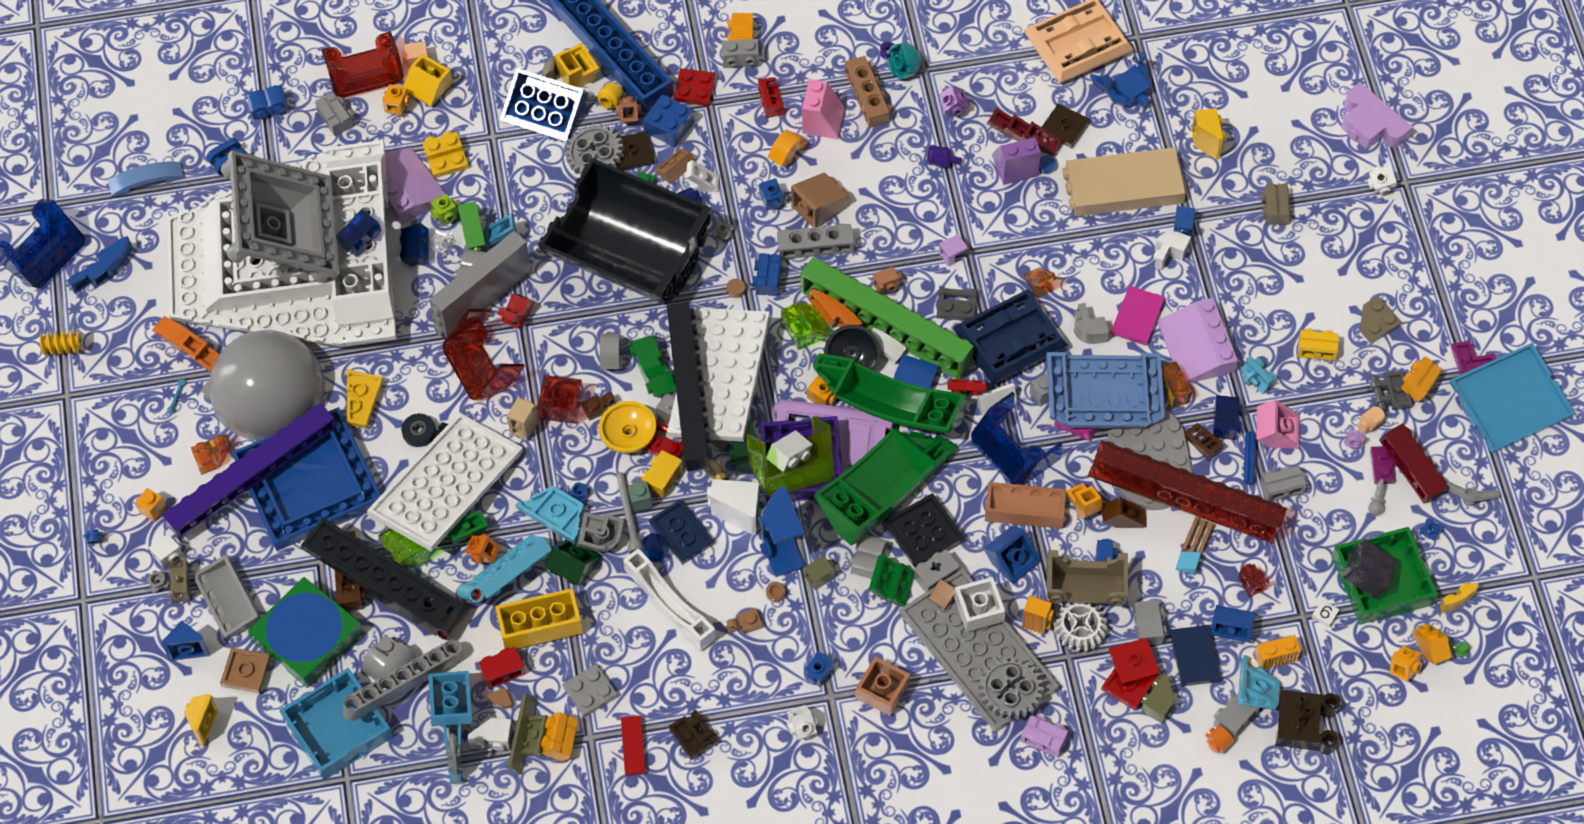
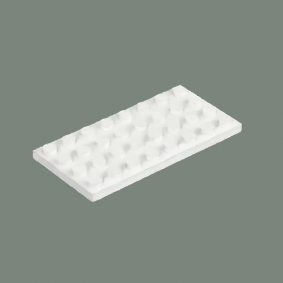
(731, 360)
(445, 481)

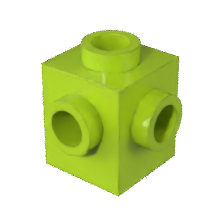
(444, 209)

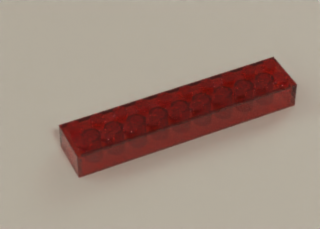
(1187, 491)

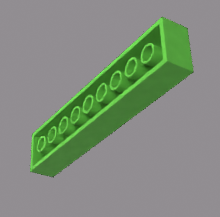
(877, 311)

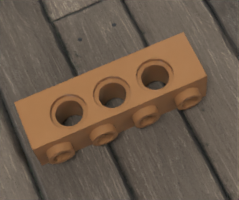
(873, 115)

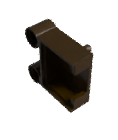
(1301, 720)

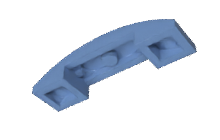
(144, 175)

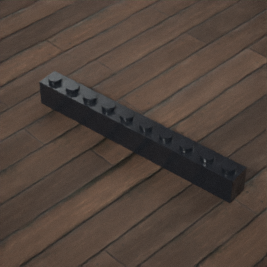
(688, 386)

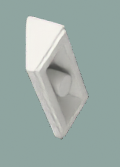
(991, 397)

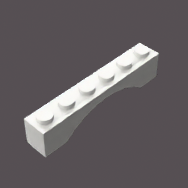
(652, 583)

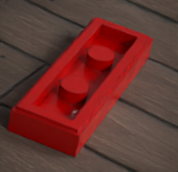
(633, 745)

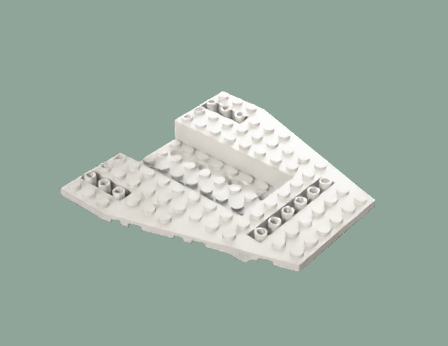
(280, 297)

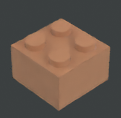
(882, 686)

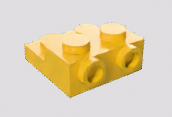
(445, 154)

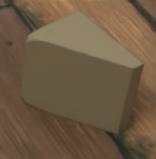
(549, 69)

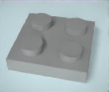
(589, 690)

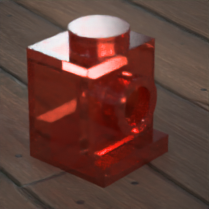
(1252, 580)

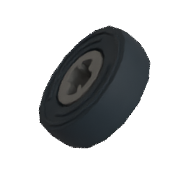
(410, 427)

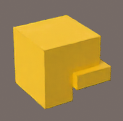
(576, 66)

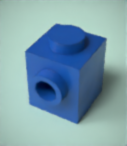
(771, 194)

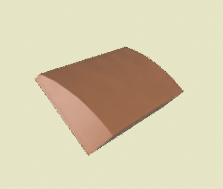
(1025, 505)

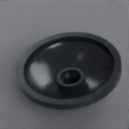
(857, 338)

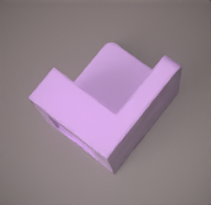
(950, 248)

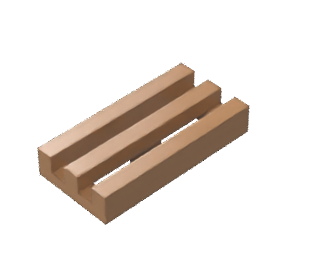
(1202, 523)

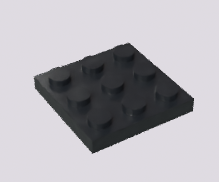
(923, 530)

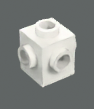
(1384, 174)
(802, 722)

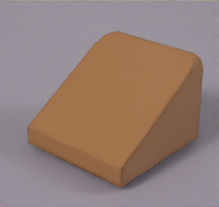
(942, 594)

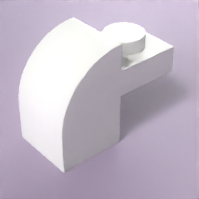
(1170, 244)

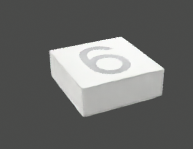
(1325, 613)

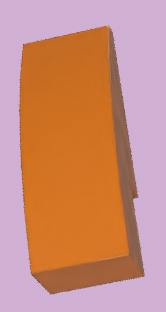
(832, 310)

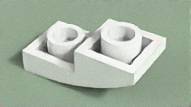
(889, 346)

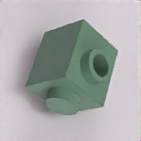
(639, 496)

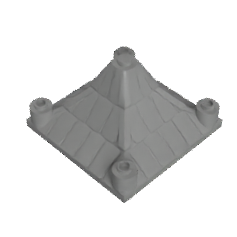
(282, 215)

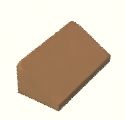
(674, 165)

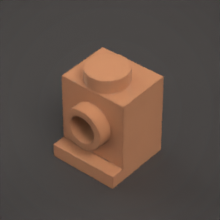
(887, 280)

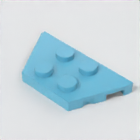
(555, 511)
(1257, 687)

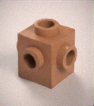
(628, 117)

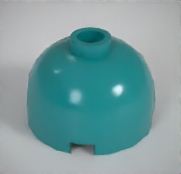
(904, 60)

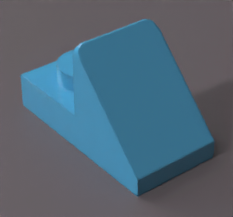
(499, 230)

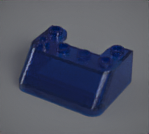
(45, 248)

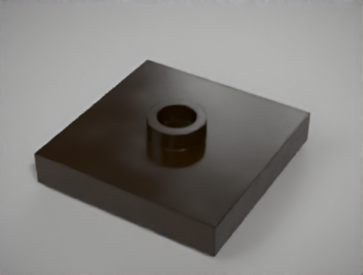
(1065, 124)
(636, 152)

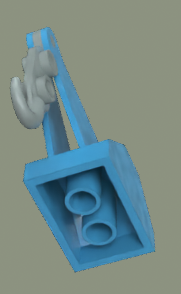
(451, 706)

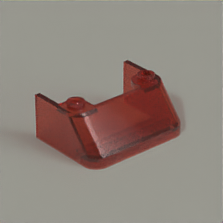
(471, 362)

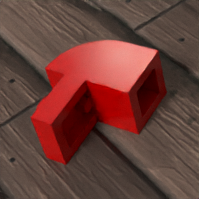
(516, 310)

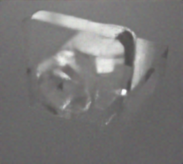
(441, 242)

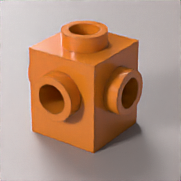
(482, 549)

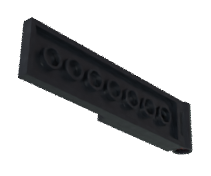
(386, 580)

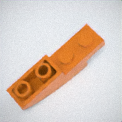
(186, 342)

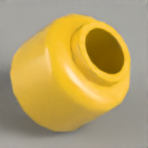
(610, 95)

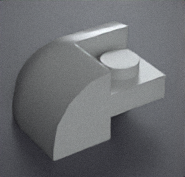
(599, 532)
(386, 657)

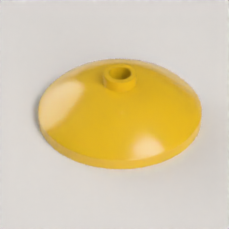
(625, 418)

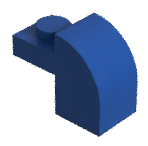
(1184, 220)

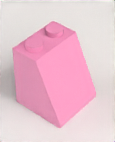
(821, 110)

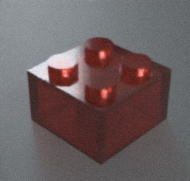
(560, 399)

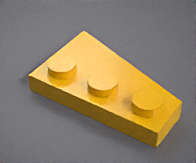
(361, 397)

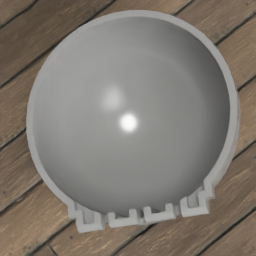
(264, 383)

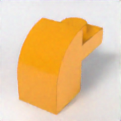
(786, 147)
(1085, 500)

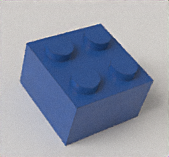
(668, 120)

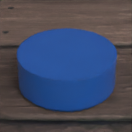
(1047, 164)

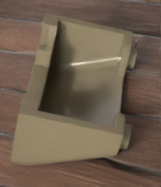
(1087, 580)

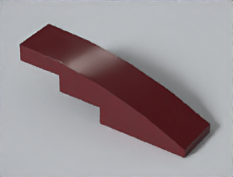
(1021, 130)

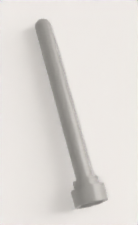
(634, 542)

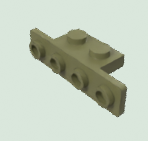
(528, 734)

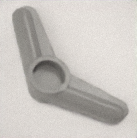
(1471, 495)

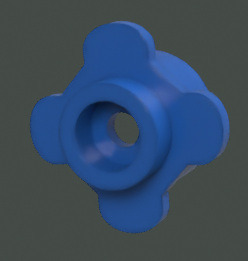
(579, 487)
(1431, 534)
(93, 536)

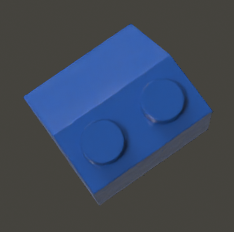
(1012, 553)

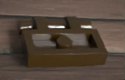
(688, 738)

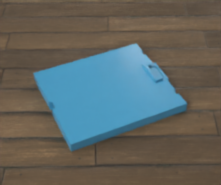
(1511, 398)

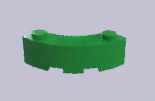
(656, 375)

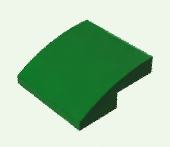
(891, 581)

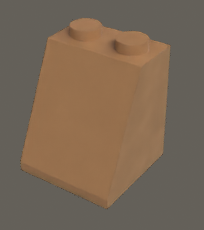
(818, 199)

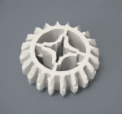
(1080, 615)

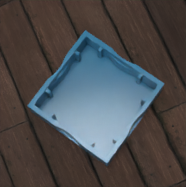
(324, 732)

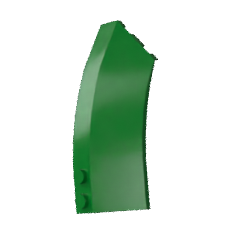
(890, 397)
(881, 482)

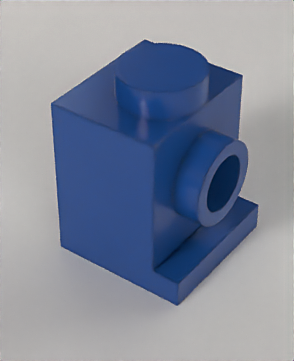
(1105, 549)
(825, 665)

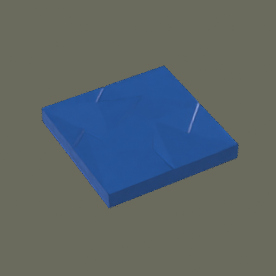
(318, 483)

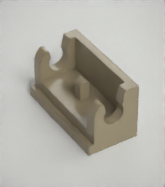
(179, 580)

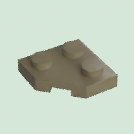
(1377, 320)

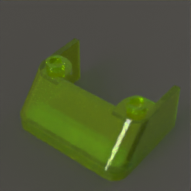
(814, 470)

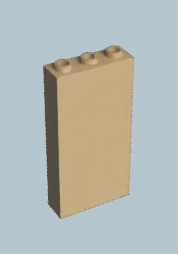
(1124, 182)

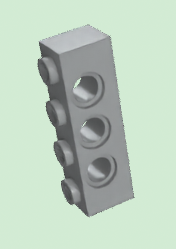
(809, 248)

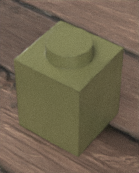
(819, 572)

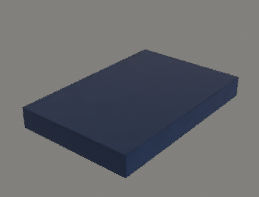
(682, 532)
(1195, 655)

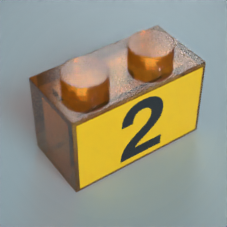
(1175, 385)

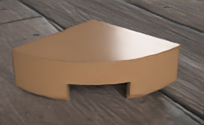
(500, 698)

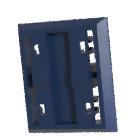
(1010, 334)

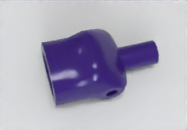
(941, 156)

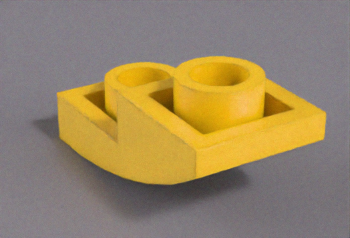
(1463, 595)

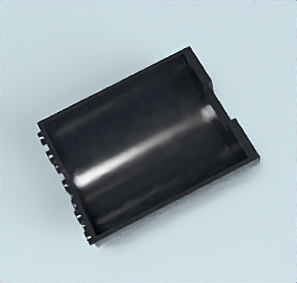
(629, 232)

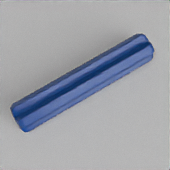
(1249, 457)

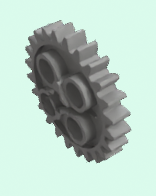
(593, 148)
(998, 676)

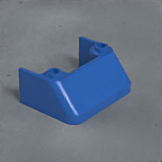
(779, 528)

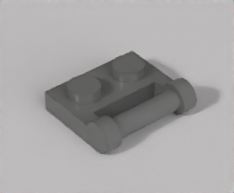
(955, 309)

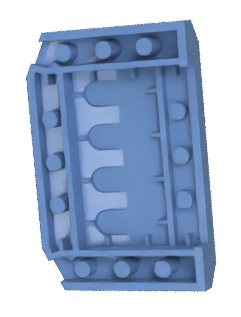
(1105, 390)

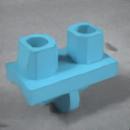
(1257, 375)

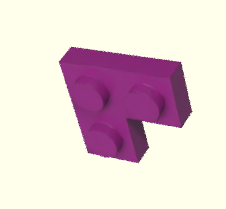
(1466, 358)
(1382, 465)

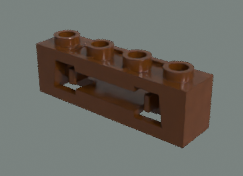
(351, 599)

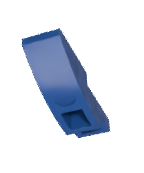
(108, 263)

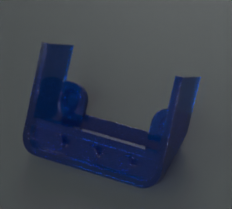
(1004, 453)

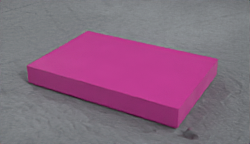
(1137, 315)

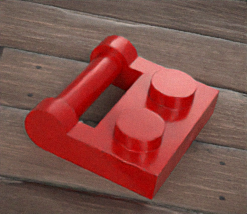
(662, 443)

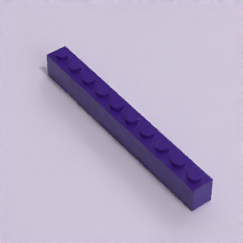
(249, 470)

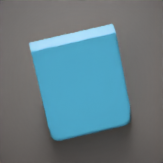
(1188, 562)

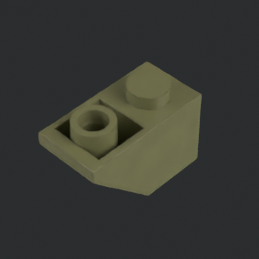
(1160, 700)

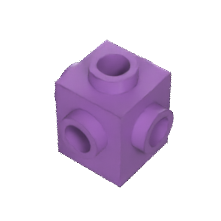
(954, 101)

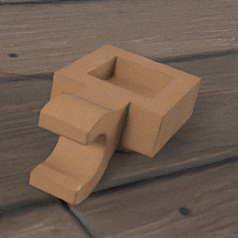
(747, 621)

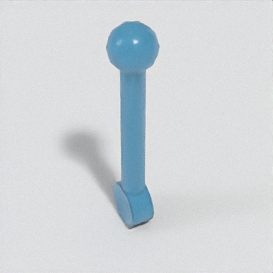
(181, 383)

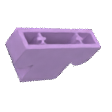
(1372, 119)

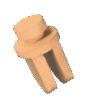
(1371, 419)

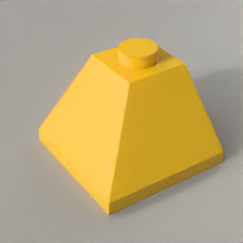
(201, 716)

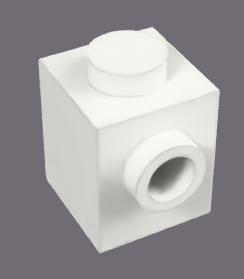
(166, 549)

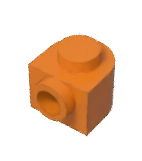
(1219, 739)

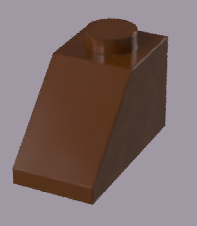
(1123, 514)

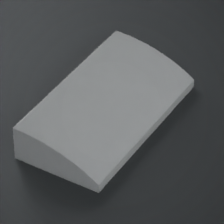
(227, 597)

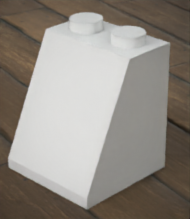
(735, 503)

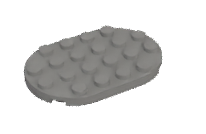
(1160, 441)

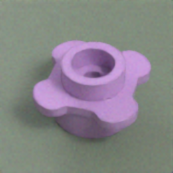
(1354, 439)

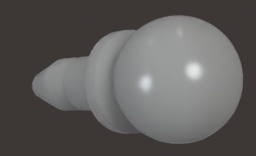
(1376, 507)

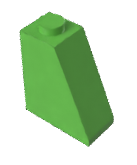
(471, 226)

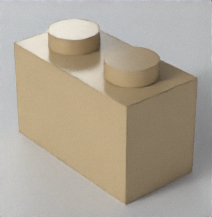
(522, 419)

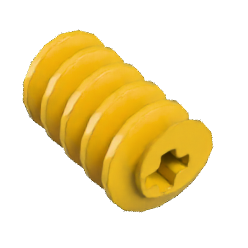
(60, 343)

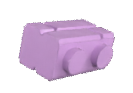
(1044, 735)

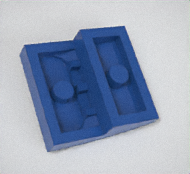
(916, 371)

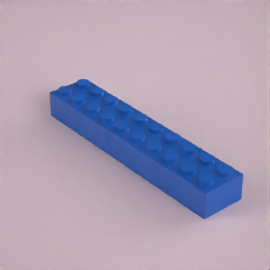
(615, 49)

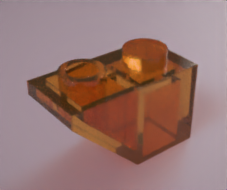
(211, 454)

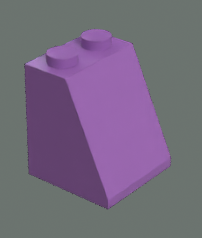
(1017, 160)

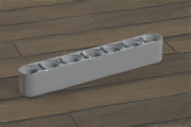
(398, 687)

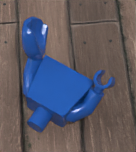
(1129, 87)

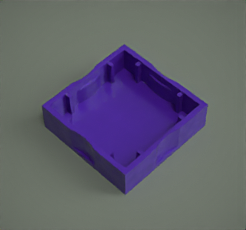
(774, 431)

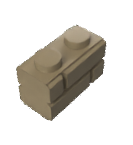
(1276, 204)

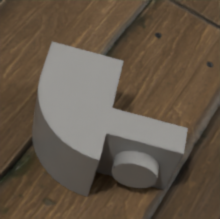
(1089, 330)
(610, 350)

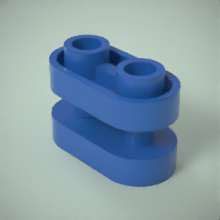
(219, 154)

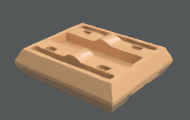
(1078, 36)

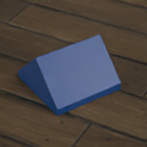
(184, 643)

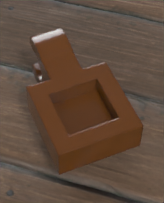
(596, 407)

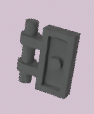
(1396, 396)

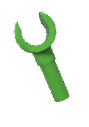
(1460, 650)

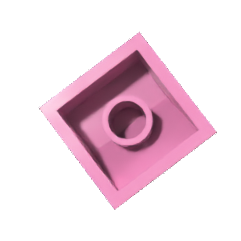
(1277, 425)

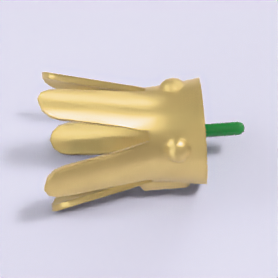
(720, 474)

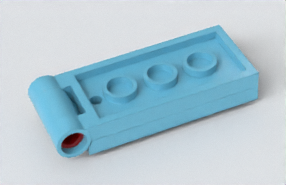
(505, 569)

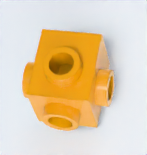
(395, 99)
(1405, 663)

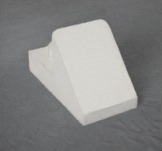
(701, 177)

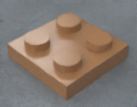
(245, 670)

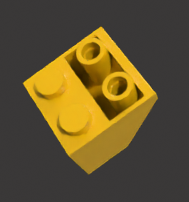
(427, 80)
(1207, 132)

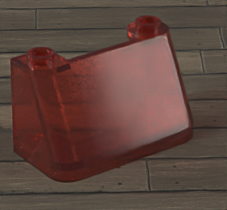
(365, 69)

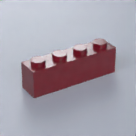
(1413, 463)

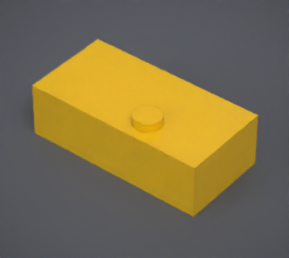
(539, 619)

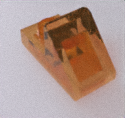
(1040, 281)

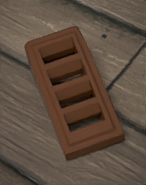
(1212, 440)

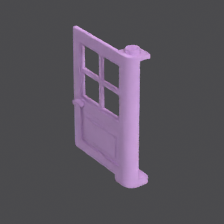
(857, 429)

